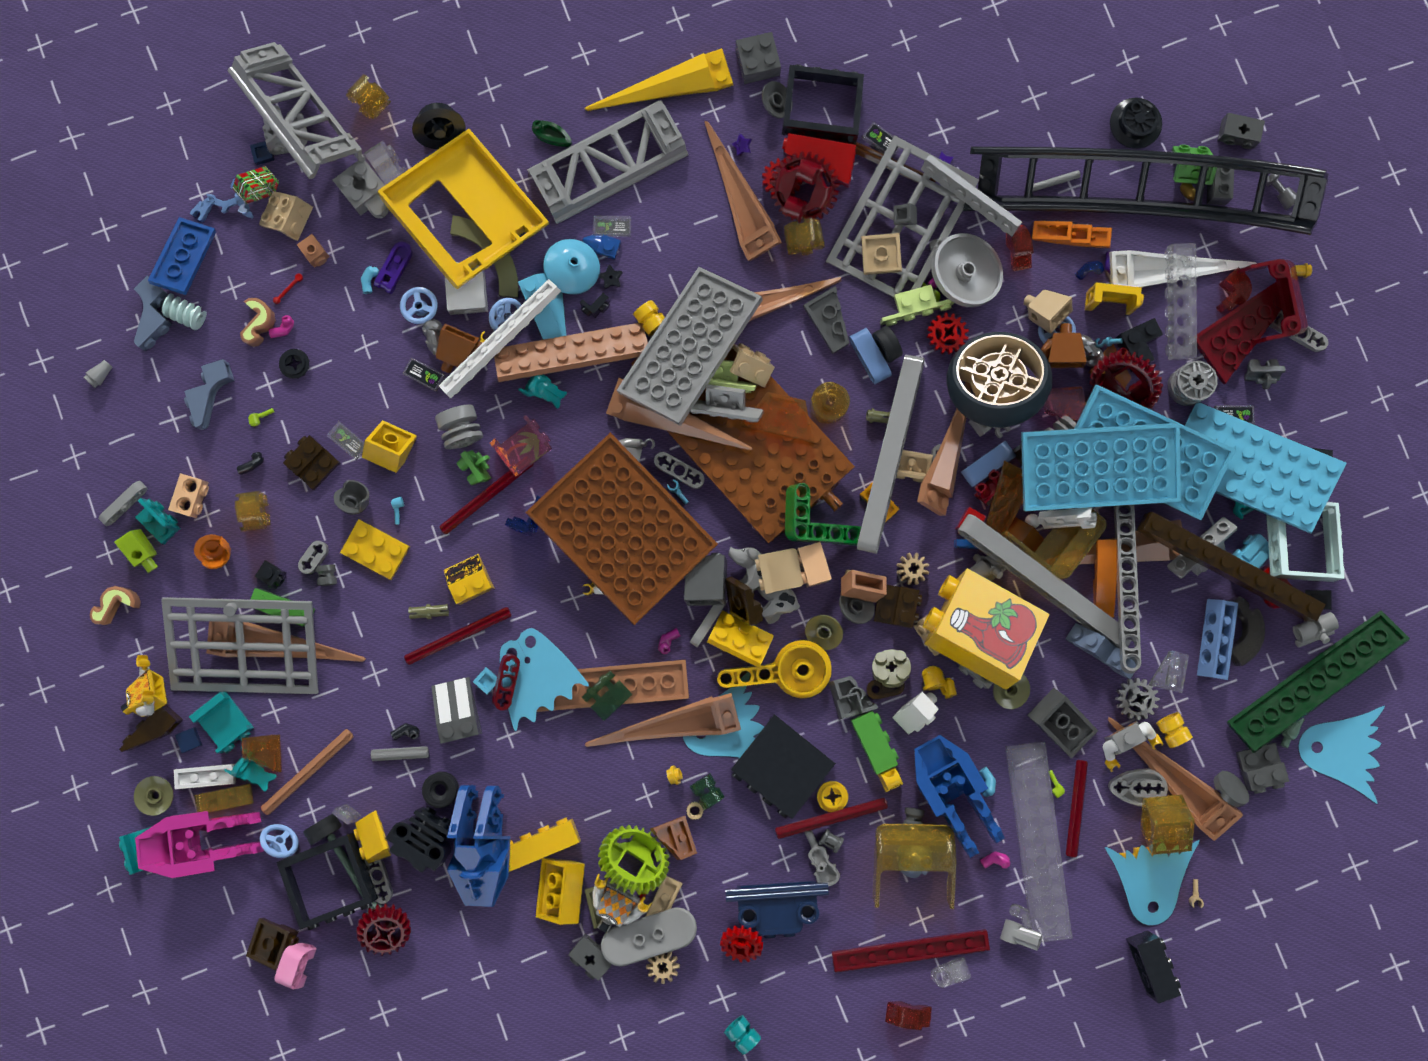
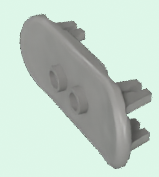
(649, 937)

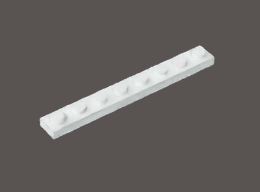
(499, 338)

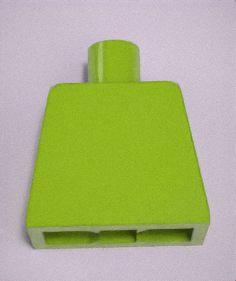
(132, 544)

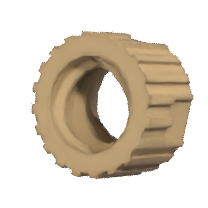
(691, 816)

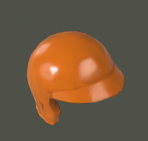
(212, 551)

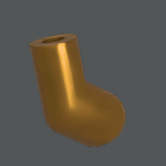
(1188, 190)

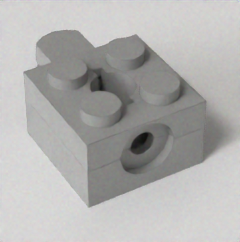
(361, 189)

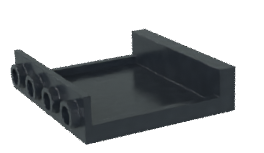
(782, 767)

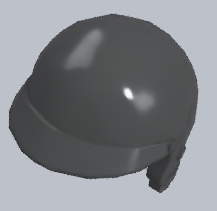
(352, 497)

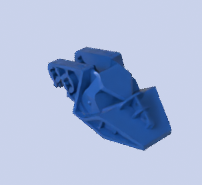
(945, 774)
(484, 868)

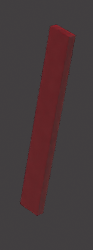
(910, 950)

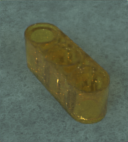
(224, 798)

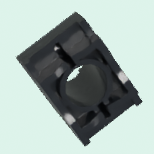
(423, 835)

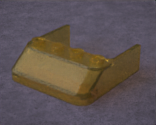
(1063, 547)
(915, 849)

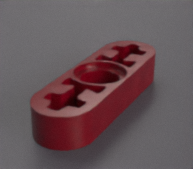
(513, 669)

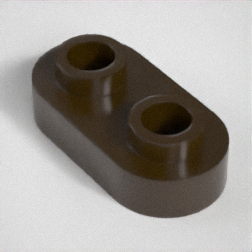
(883, 691)

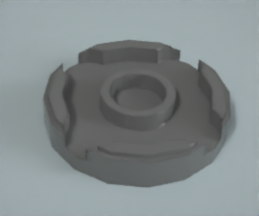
(1232, 789)

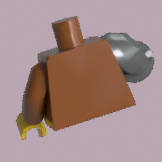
(453, 344)
(1071, 349)

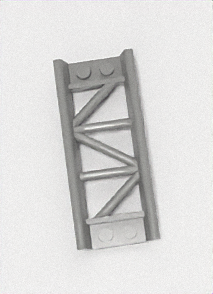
(271, 58)
(558, 197)

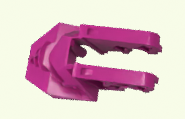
(174, 844)

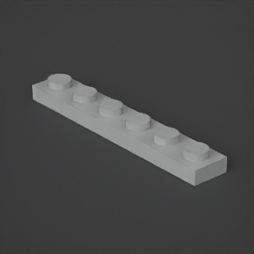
(971, 195)

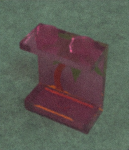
(523, 447)

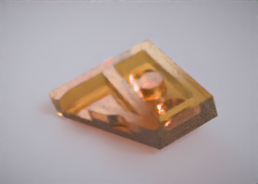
(263, 751)

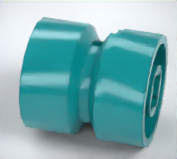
(743, 1036)

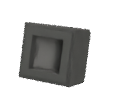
(905, 214)

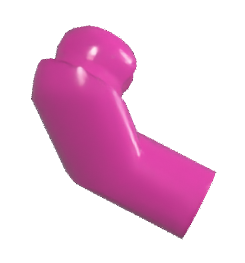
(284, 329)
(997, 858)

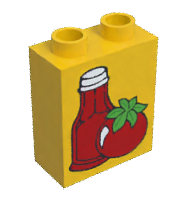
(984, 628)

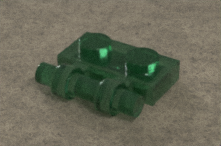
(611, 699)

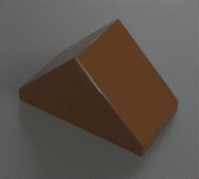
(1026, 534)

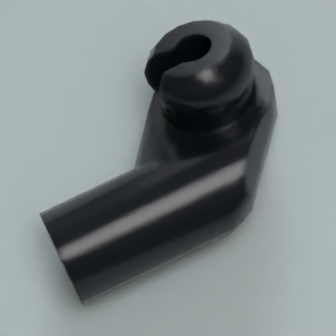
(251, 465)

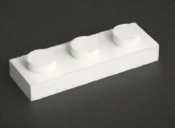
(203, 776)

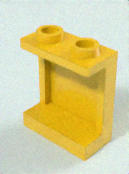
(1114, 293)

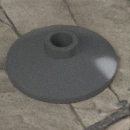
(774, 98)
(861, 614)

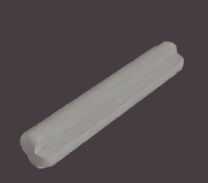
(399, 753)

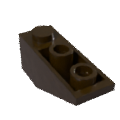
(156, 726)

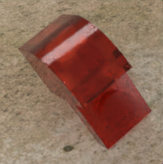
(1021, 249)
(1238, 288)
(907, 1015)

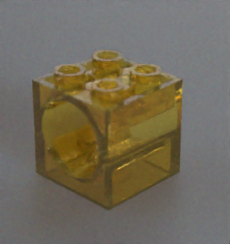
(1167, 824)

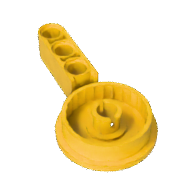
(784, 670)

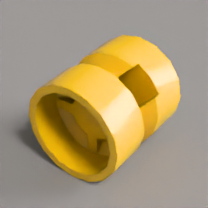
(649, 316)
(1175, 731)

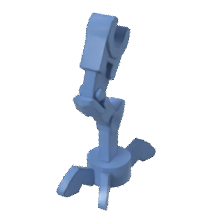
(205, 206)

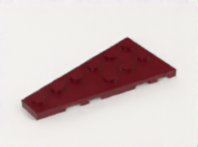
(1231, 337)

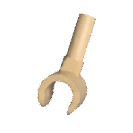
(1195, 896)

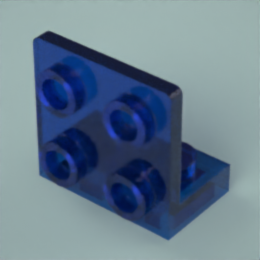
(521, 526)

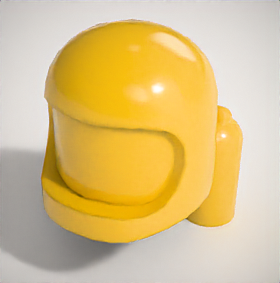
(934, 680)

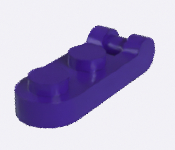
(394, 266)

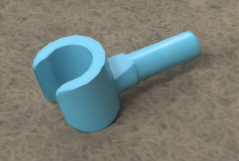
(676, 490)
(396, 504)

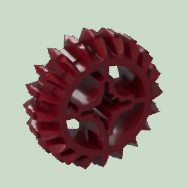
(381, 937)

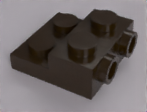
(310, 461)
(742, 603)
(898, 607)
(270, 942)

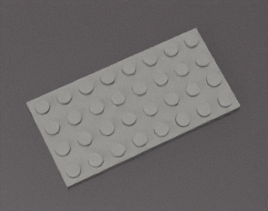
(689, 345)

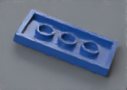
(182, 256)

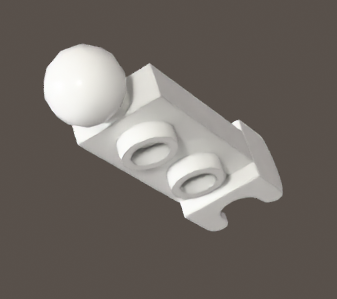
(1064, 518)

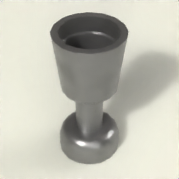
(1286, 195)

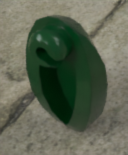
(551, 133)

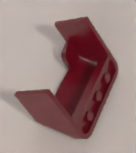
(1290, 297)

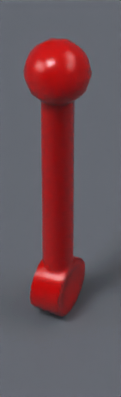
(298, 277)

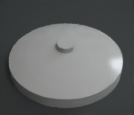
(967, 270)

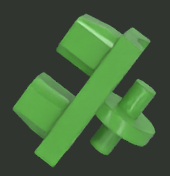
(477, 465)

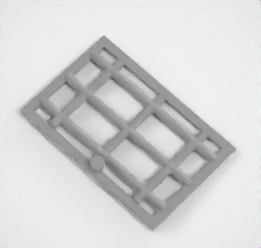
(876, 207)
(230, 607)

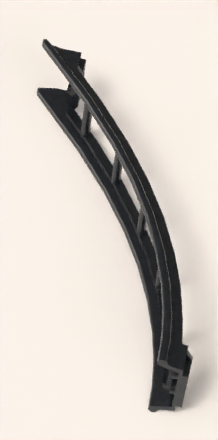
(1303, 218)

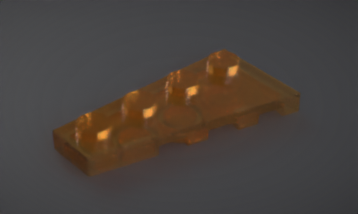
(1006, 499)

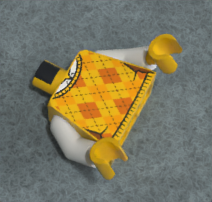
(146, 692)

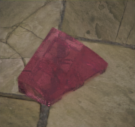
(1065, 402)

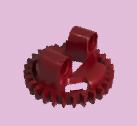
(809, 172)
(1143, 392)

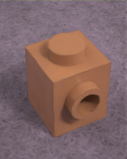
(313, 251)

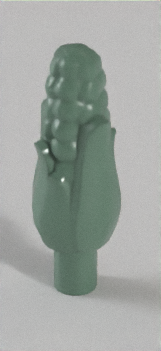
(1291, 733)

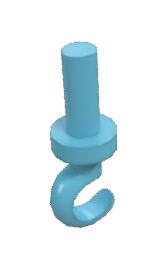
(1108, 341)

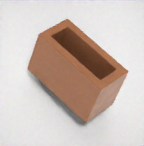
(863, 586)

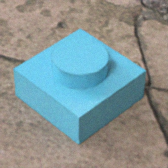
(486, 680)

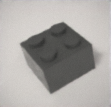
(758, 58)

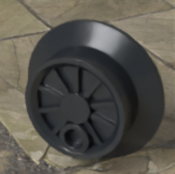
(1136, 123)
(437, 125)

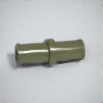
(428, 611)

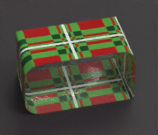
(251, 184)

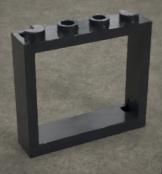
(818, 130)
(360, 870)

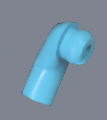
(366, 278)
(989, 780)

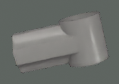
(1015, 933)

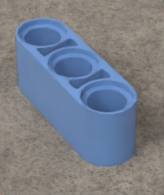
(870, 356)
(992, 460)

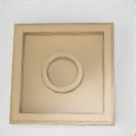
(881, 254)

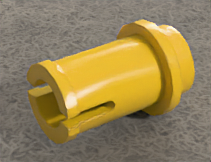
(1304, 270)

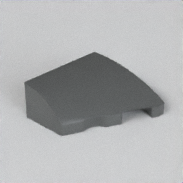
(849, 698)

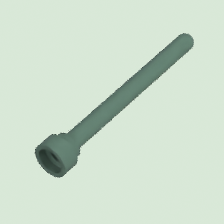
(348, 867)

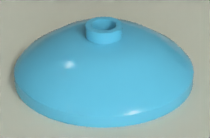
(564, 274)

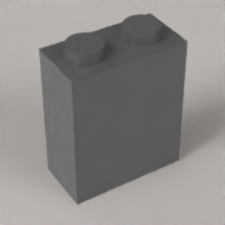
(706, 582)

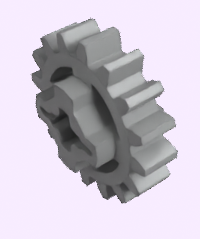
(1133, 692)

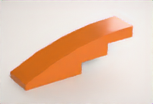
(1072, 234)
(1105, 576)

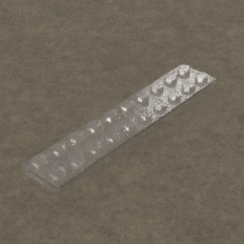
(1038, 840)

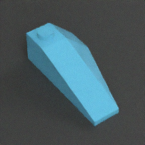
(552, 318)

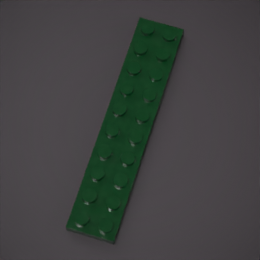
(1317, 681)

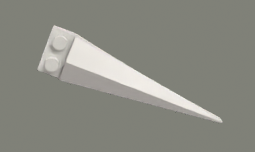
(1148, 269)

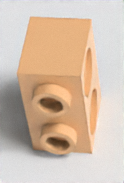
(183, 494)

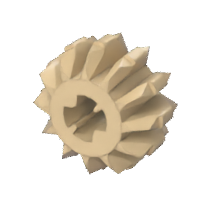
(917, 573)
(666, 973)

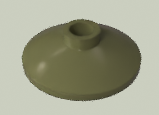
(825, 639)
(1015, 697)
(145, 799)

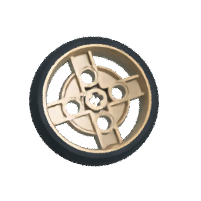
(1002, 362)

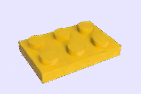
(375, 549)
(740, 639)

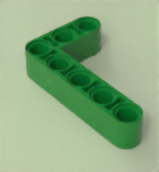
(805, 528)

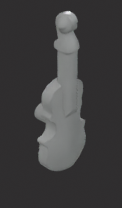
(818, 855)

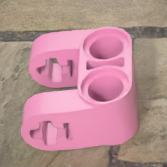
(293, 965)

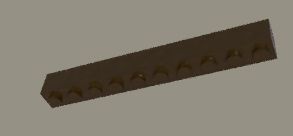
(1230, 567)

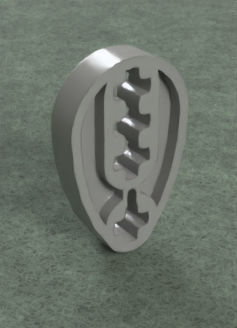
(1142, 777)

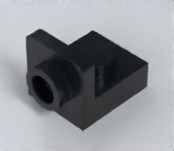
(271, 574)

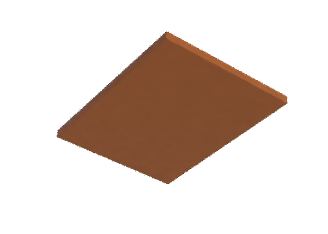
(621, 528)

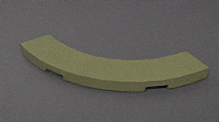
(505, 266)

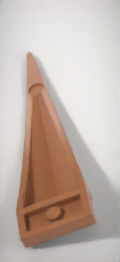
(752, 223)
(781, 297)
(692, 426)
(941, 476)
(1146, 549)
(257, 634)
(703, 717)
(1205, 804)

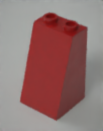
(837, 153)

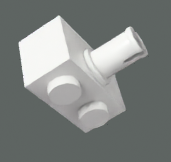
(917, 712)

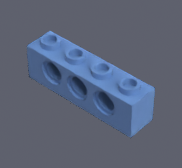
(1217, 639)

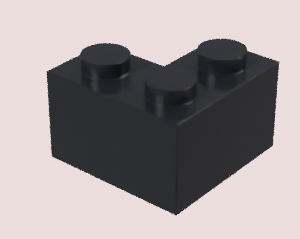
(1138, 337)

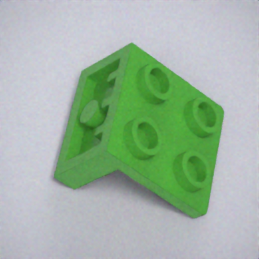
(1190, 173)

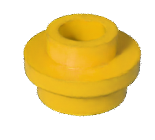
(674, 775)

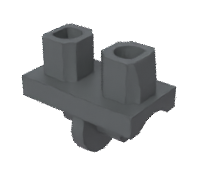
(1265, 374)

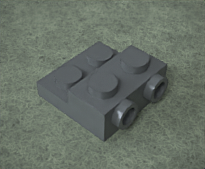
(1262, 768)

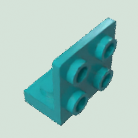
(157, 521)

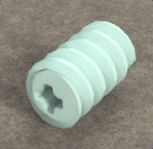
(183, 312)

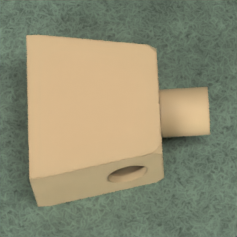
(1048, 309)

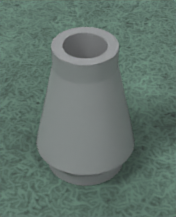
(98, 373)

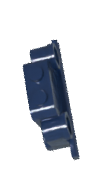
(777, 906)

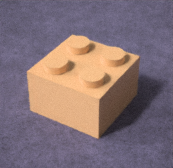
(813, 565)

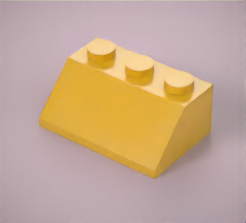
(560, 891)

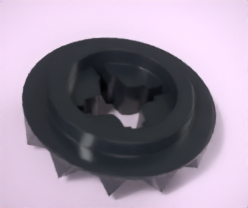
(287, 359)

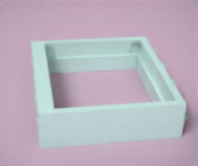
(1333, 548)

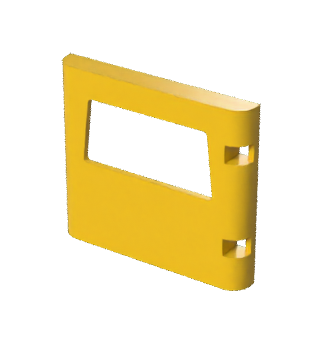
(483, 193)

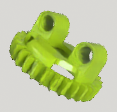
(640, 847)

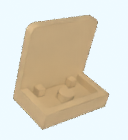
(286, 214)
(751, 365)
(779, 570)

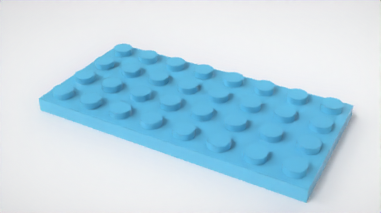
(1201, 457)
(1101, 466)
(1270, 469)

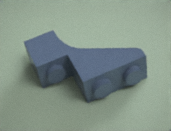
(152, 322)
(202, 398)
(1098, 647)

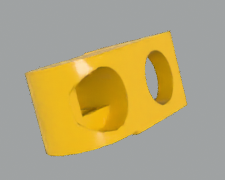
(890, 779)

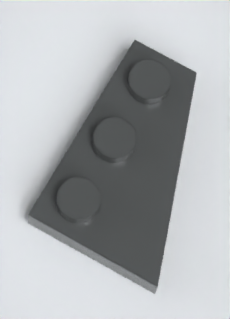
(828, 319)

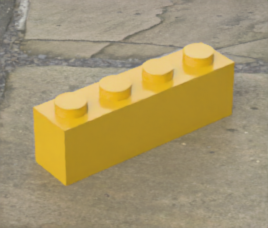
(542, 844)

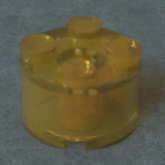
(368, 96)
(804, 237)
(836, 394)
(251, 511)

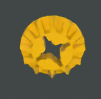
(837, 788)

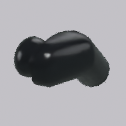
(407, 730)

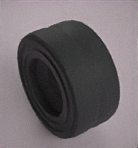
(887, 344)
(430, 795)
(322, 829)

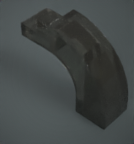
(1252, 633)

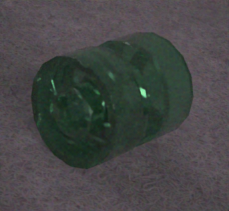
(711, 797)

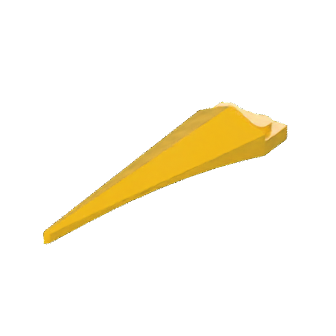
(697, 75)

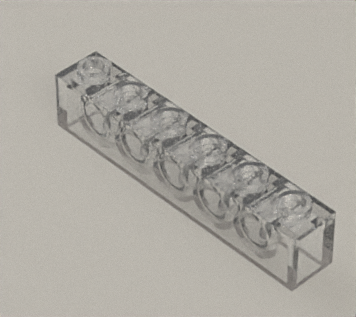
(1188, 312)

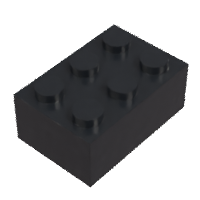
(1154, 966)

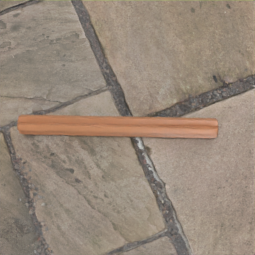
(303, 775)

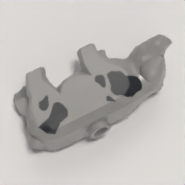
(779, 601)

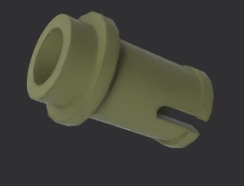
(877, 416)

